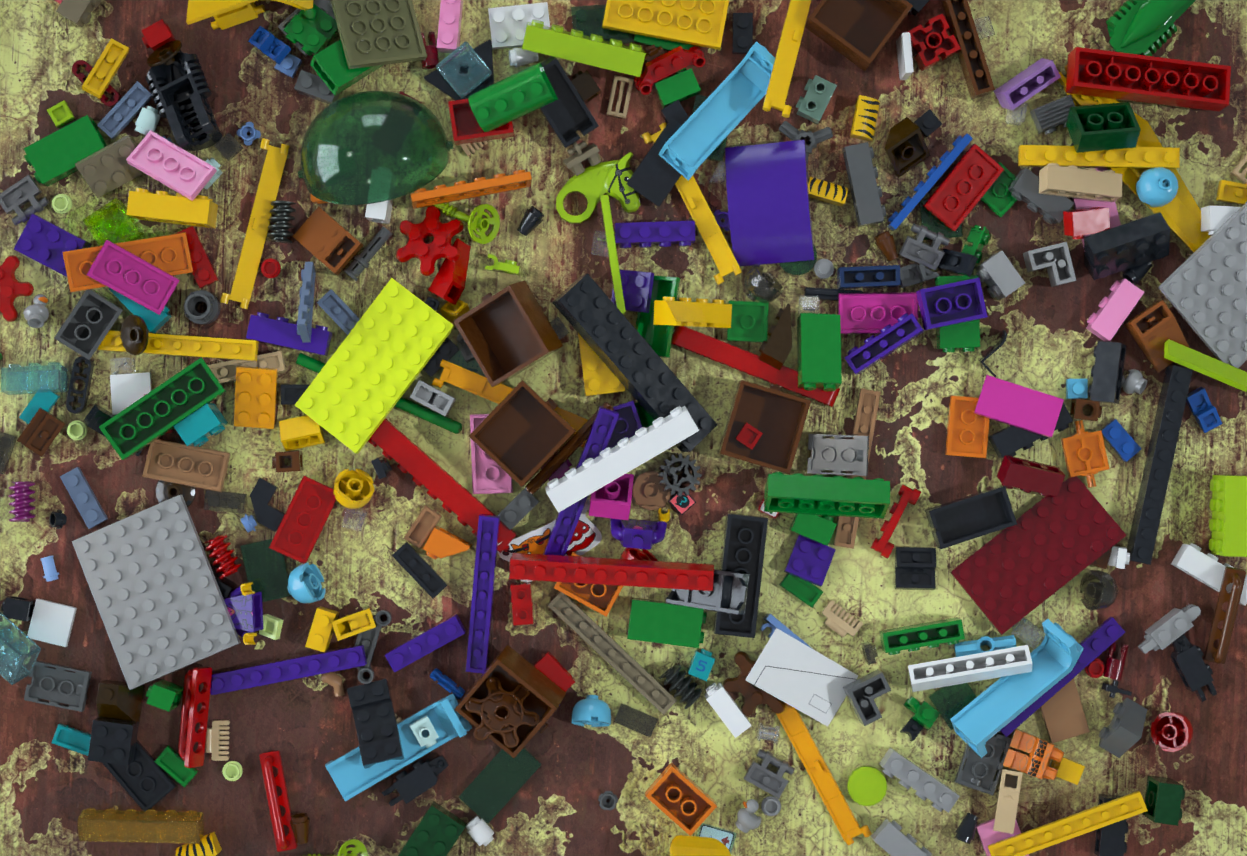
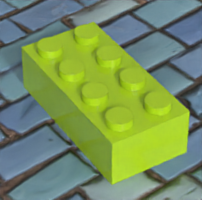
(1228, 515)

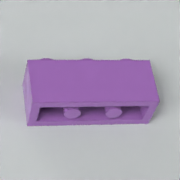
(1027, 84)

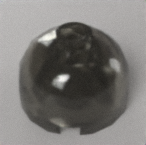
(761, 285)
(1099, 590)

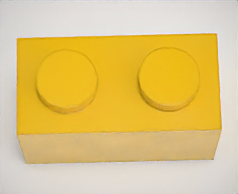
(321, 629)

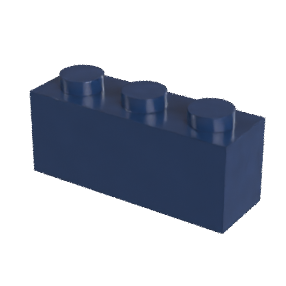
(868, 277)

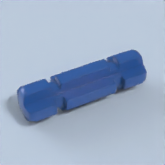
(447, 683)

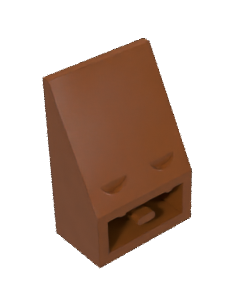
(328, 241)
(1152, 329)

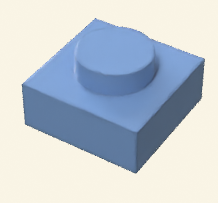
(289, 65)

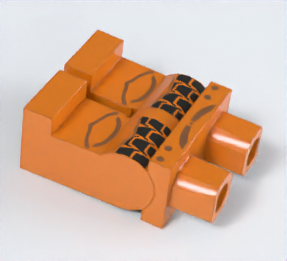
(1039, 755)

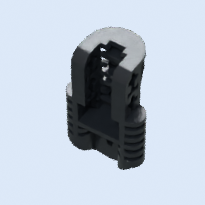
(182, 98)

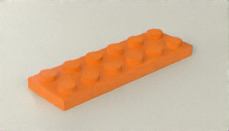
(463, 190)
(165, 252)

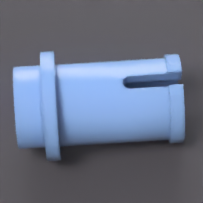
(49, 568)

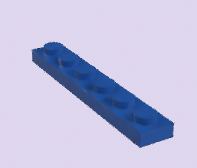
(923, 187)

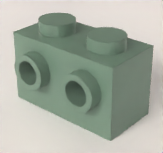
(816, 99)

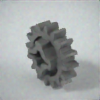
(688, 478)

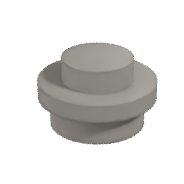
(823, 268)
(771, 806)

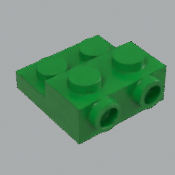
(311, 29)

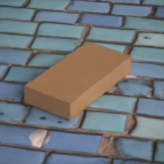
(422, 527)

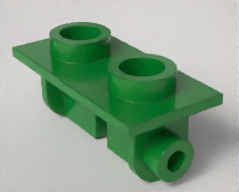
(979, 239)

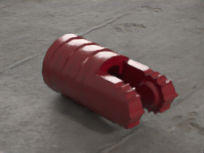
(431, 50)
(1115, 667)

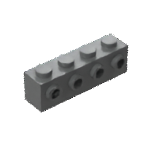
(863, 184)

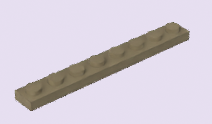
(612, 652)

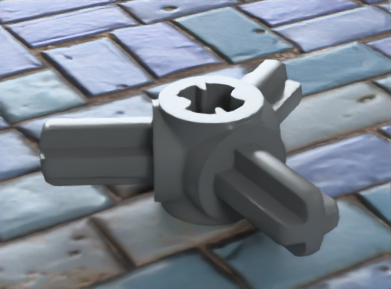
(813, 138)

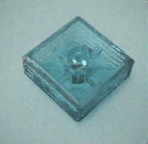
(465, 57)

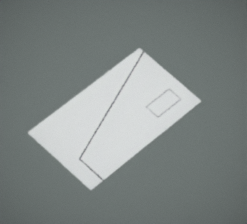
(801, 677)

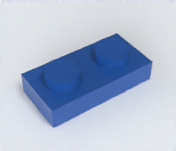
(1120, 440)

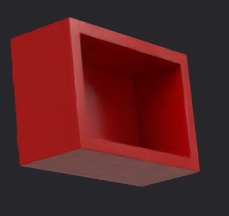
(467, 129)

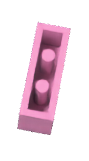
(449, 25)
(1114, 309)

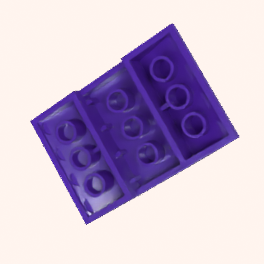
(769, 203)

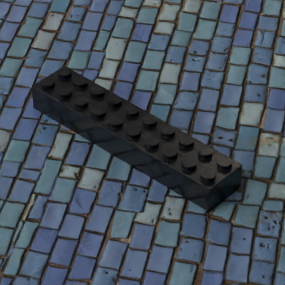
(629, 356)

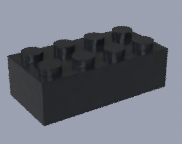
(569, 111)
(1127, 246)
(971, 517)

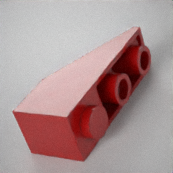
(452, 275)

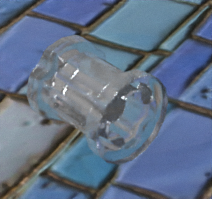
(768, 733)

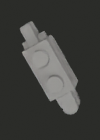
(1169, 628)

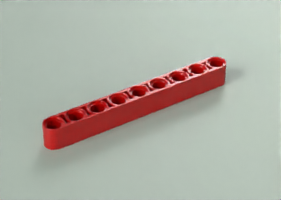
(746, 362)

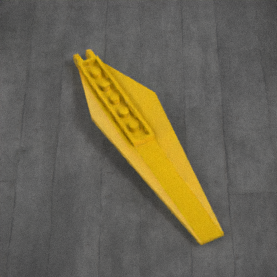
(1182, 212)

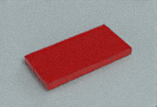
(964, 187)
(304, 520)

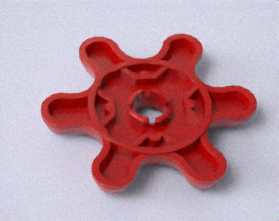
(439, 248)
(11, 288)

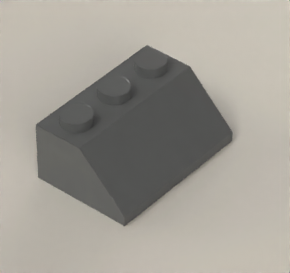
(88, 323)

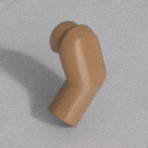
(334, 680)

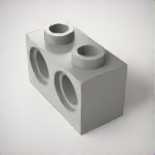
(432, 398)

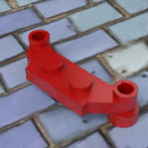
(667, 65)
(907, 496)

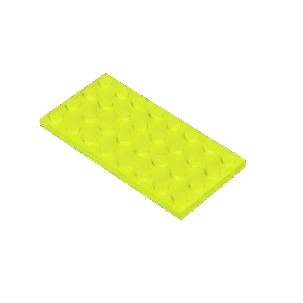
(374, 365)

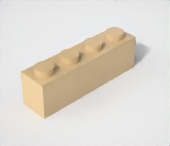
(1080, 183)

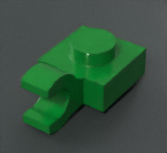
(923, 713)

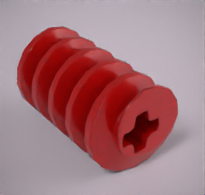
(222, 556)

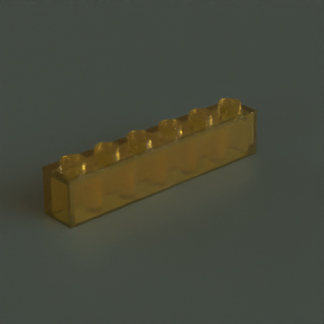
(141, 826)

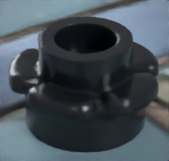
(57, 519)

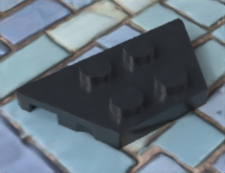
(485, 53)

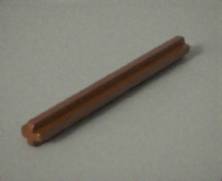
(563, 454)

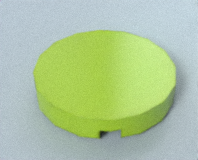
(866, 785)

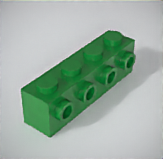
(921, 635)

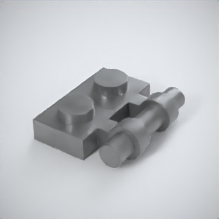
(18, 195)
(921, 252)
(767, 779)

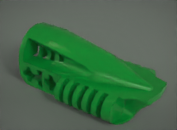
(1144, 25)

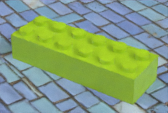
(584, 49)

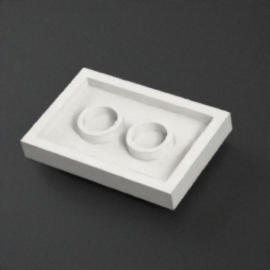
(510, 23)

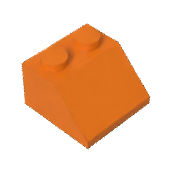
(443, 544)

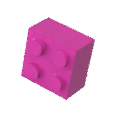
(613, 499)

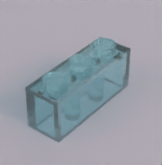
(33, 378)

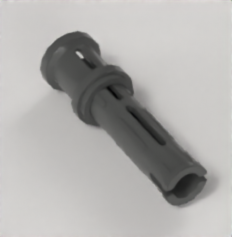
(361, 261)

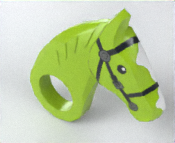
(597, 180)

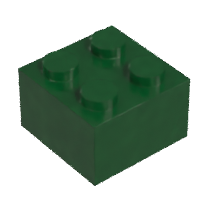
(1163, 800)

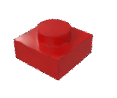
(749, 436)

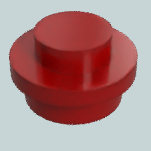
(270, 268)
(1095, 668)

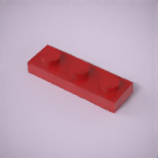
(202, 267)

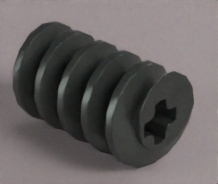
(281, 221)
(682, 685)

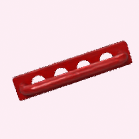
(191, 717)
(267, 760)

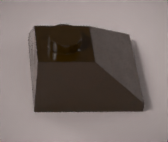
(905, 146)
(119, 702)

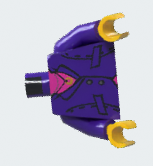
(640, 533)
(246, 612)

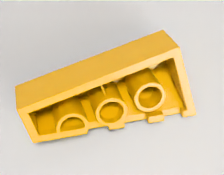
(692, 313)

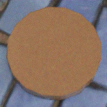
(648, 491)

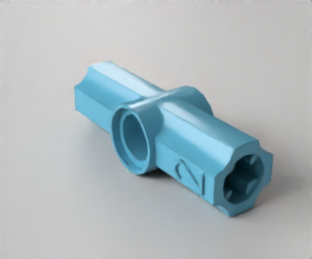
(973, 647)

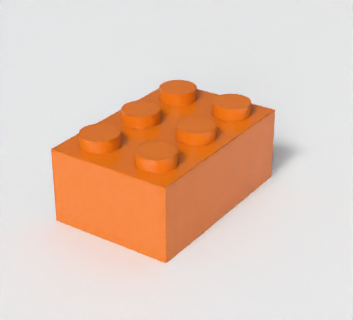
(595, 596)
(680, 799)

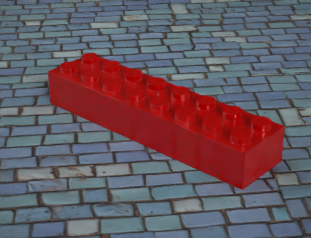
(1148, 79)

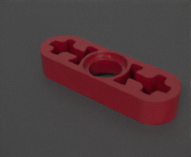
(111, 90)

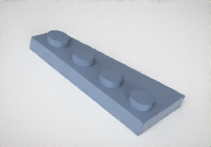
(305, 308)

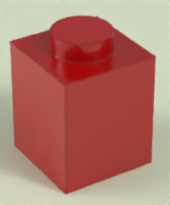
(157, 35)

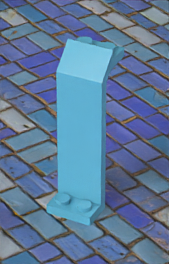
(720, 113)
(1015, 693)
(353, 778)

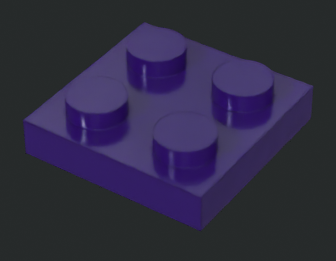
(636, 290)
(809, 560)

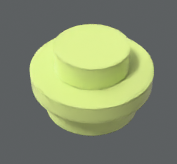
(62, 203)
(77, 430)
(232, 770)

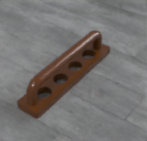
(1237, 577)

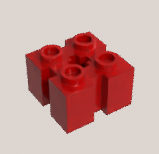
(935, 31)

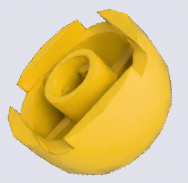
(353, 488)

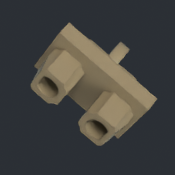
(575, 160)

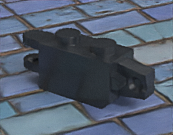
(1191, 667)
(418, 780)

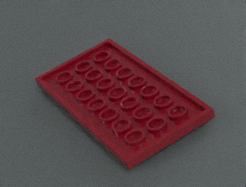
(1038, 554)

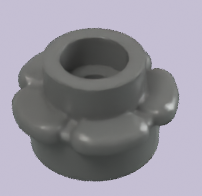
(607, 805)

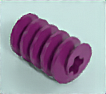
(22, 501)

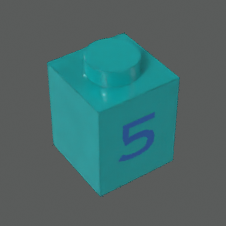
(701, 664)

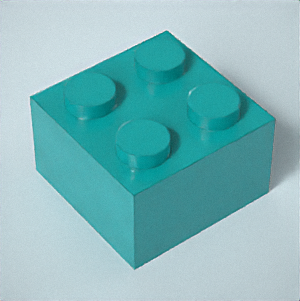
(200, 425)

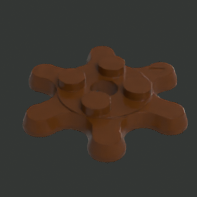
(752, 695)
(501, 699)

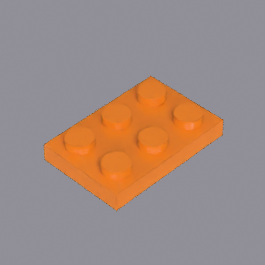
(966, 430)

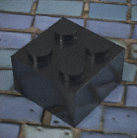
(113, 741)

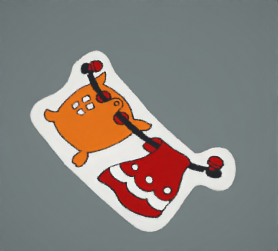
(584, 539)

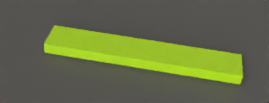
(612, 253)
(1205, 364)

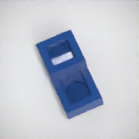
(269, 45)
(1203, 410)

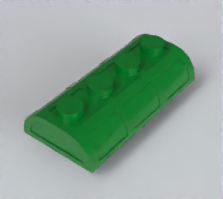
(512, 97)
(658, 336)

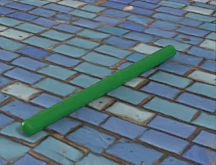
(403, 404)

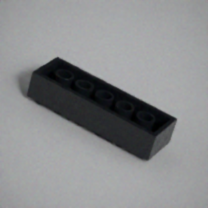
(744, 554)

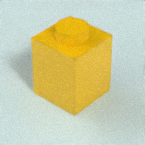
(1068, 770)

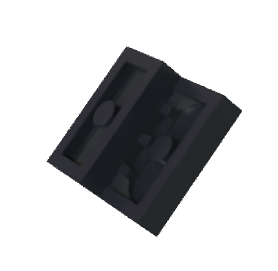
(915, 568)

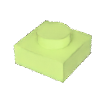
(272, 627)

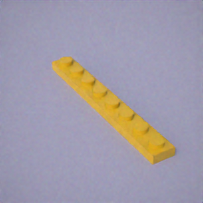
(1116, 158)
(188, 346)
(1070, 826)

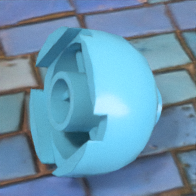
(1157, 186)
(305, 583)
(591, 712)

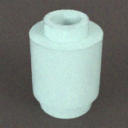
(147, 120)

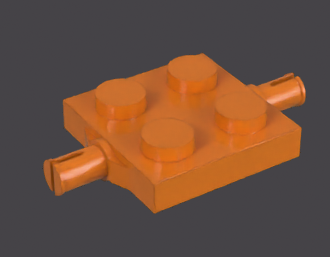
(1085, 453)

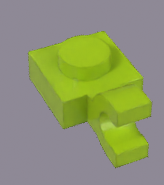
(507, 267)

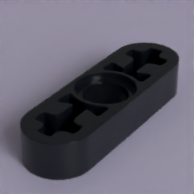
(82, 400)

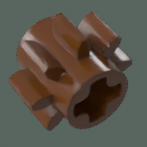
(653, 52)

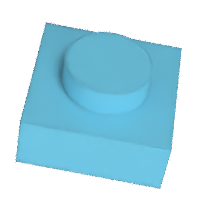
(1076, 388)

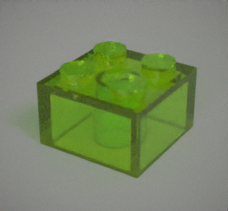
(113, 224)

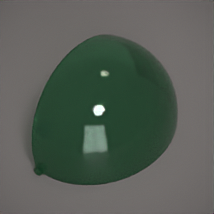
(372, 149)

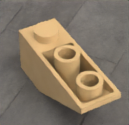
(1007, 801)

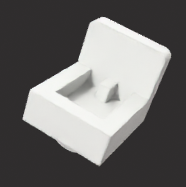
(1119, 557)

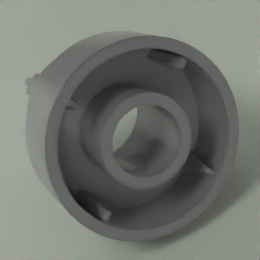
(191, 307)

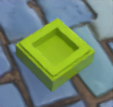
(61, 114)

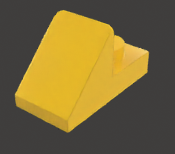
(353, 624)

